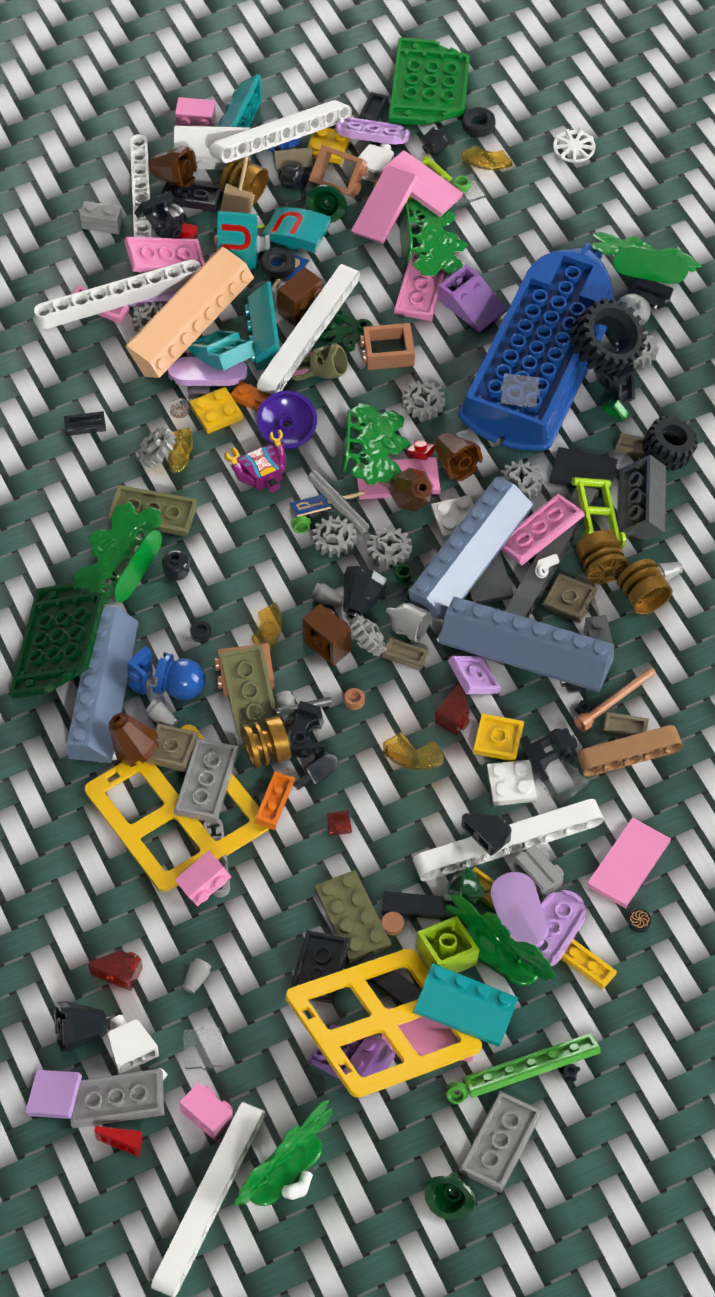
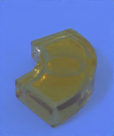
(486, 159)
(179, 456)
(270, 626)

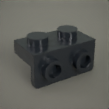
(655, 293)

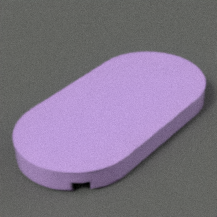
(372, 131)
(194, 372)
(520, 908)
(564, 917)

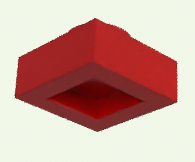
(188, 231)
(420, 450)

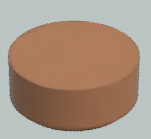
(354, 699)
(393, 923)

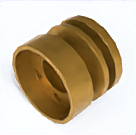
(254, 180)
(601, 556)
(644, 586)
(266, 742)

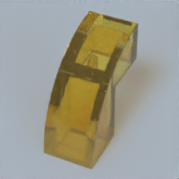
(402, 753)

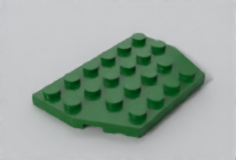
(428, 82)

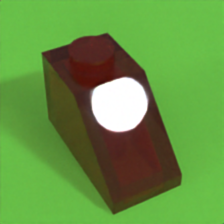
(454, 711)
(117, 968)

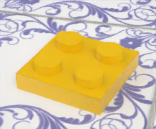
(329, 138)
(216, 410)
(498, 737)

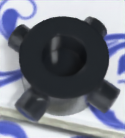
(583, 707)
(570, 1072)

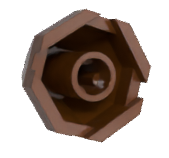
(175, 166)
(457, 456)
(411, 489)
(132, 739)

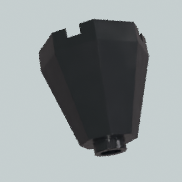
(361, 590)
(78, 1025)

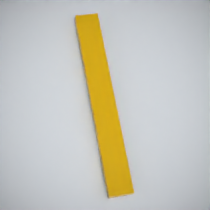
(575, 956)

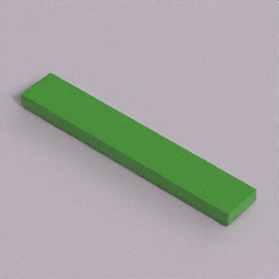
(531, 1065)

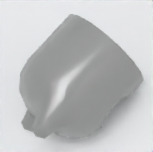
(639, 304)
(409, 620)

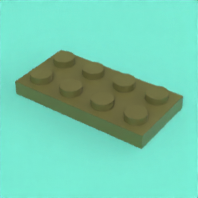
(176, 510)
(248, 686)
(352, 915)

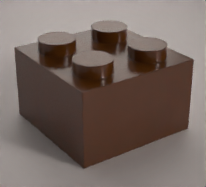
(298, 295)
(327, 634)

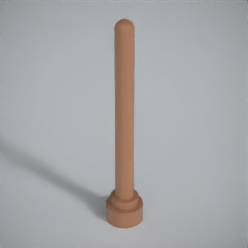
(585, 720)

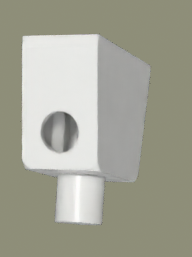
(376, 160)
(130, 1044)

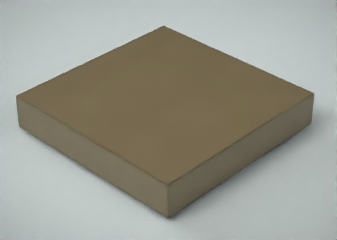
(569, 598)
(174, 747)

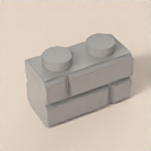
(101, 217)
(539, 868)

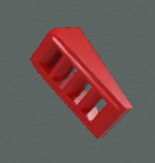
(123, 1139)

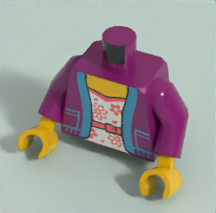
(262, 466)

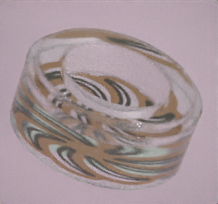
(179, 408)

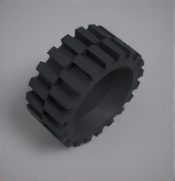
(624, 326)

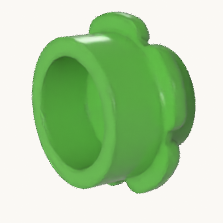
(462, 183)
(301, 524)
(454, 1097)

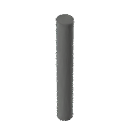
(293, 708)

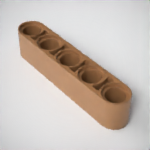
(629, 750)

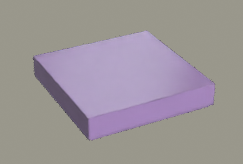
(474, 675)
(53, 1094)

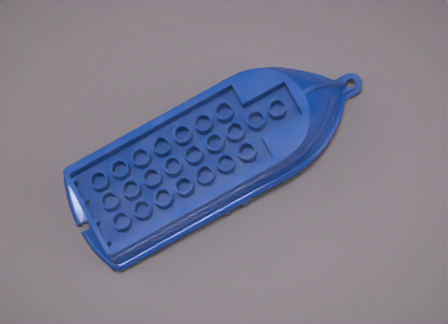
(538, 344)

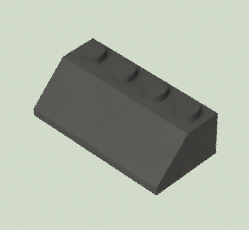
(642, 499)

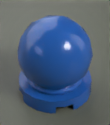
(180, 678)

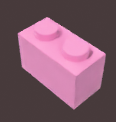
(195, 112)
(203, 878)
(207, 1111)

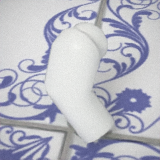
(543, 565)
(299, 1188)

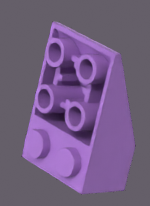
(471, 298)
(366, 1055)

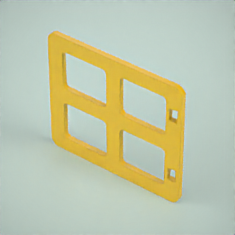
(132, 833)
(380, 1021)

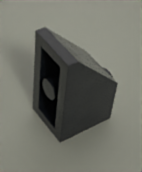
(487, 831)

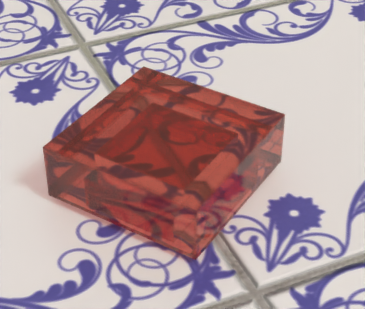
(339, 823)

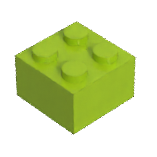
(447, 946)

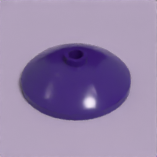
(290, 408)

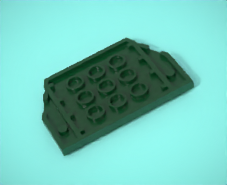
(57, 639)

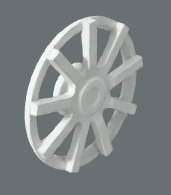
(574, 146)

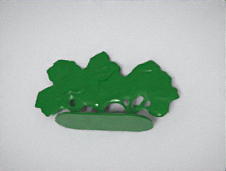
(432, 238)
(642, 261)
(377, 441)
(117, 547)
(498, 948)
(293, 1155)

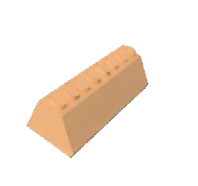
(189, 313)

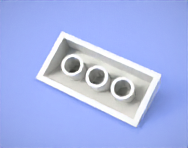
(200, 140)

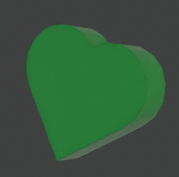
(615, 409)

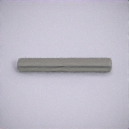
(338, 502)

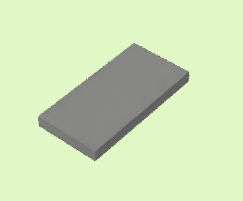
(206, 780)
(119, 1098)
(500, 1142)

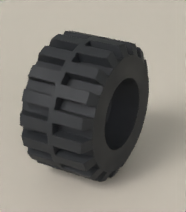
(670, 442)

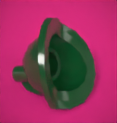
(327, 201)
(465, 884)
(449, 1197)

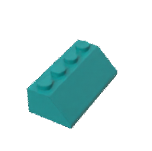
(243, 104)
(262, 325)
(465, 1005)

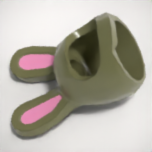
(325, 362)

